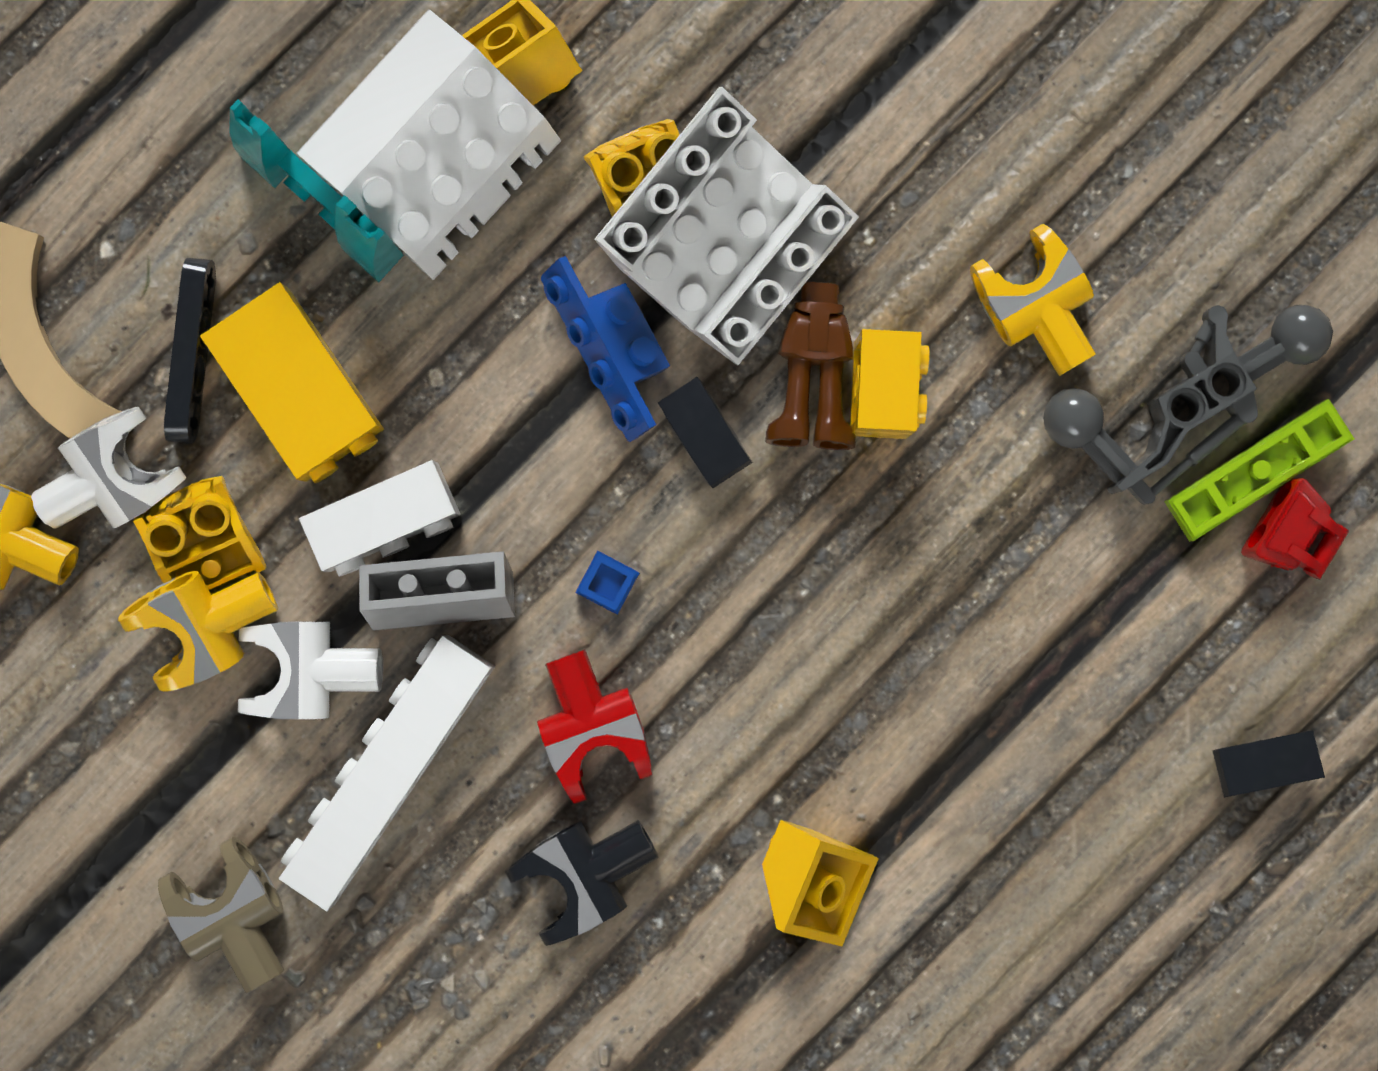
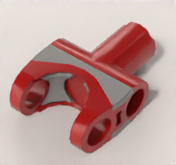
(588, 723)

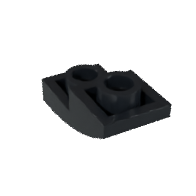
(705, 432)
(1268, 763)

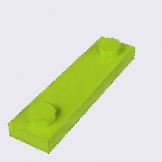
(1259, 470)

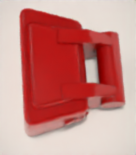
(1290, 529)

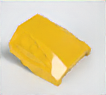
(628, 159)
(199, 533)

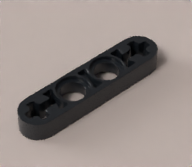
(189, 351)

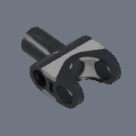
(586, 874)

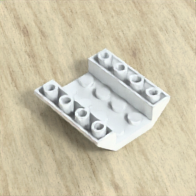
(724, 229)

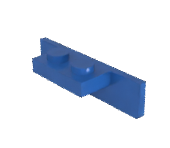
(611, 341)

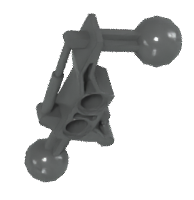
(1077, 418)

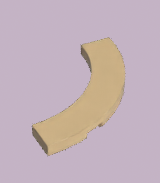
(26, 346)

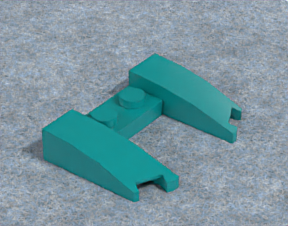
(274, 161)

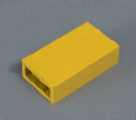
(293, 384)

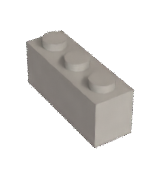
(436, 591)

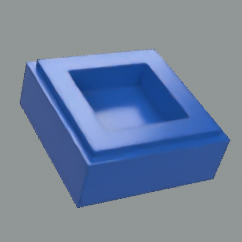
(607, 582)

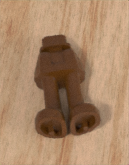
(815, 337)

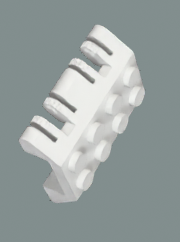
(429, 142)

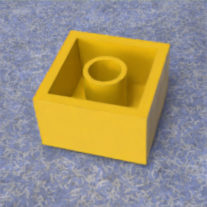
(887, 384)

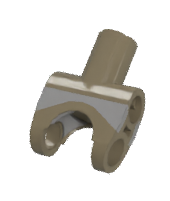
(229, 920)

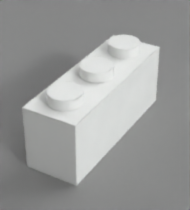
(380, 518)

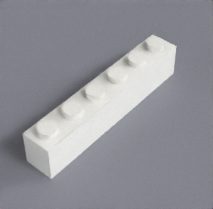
(386, 771)

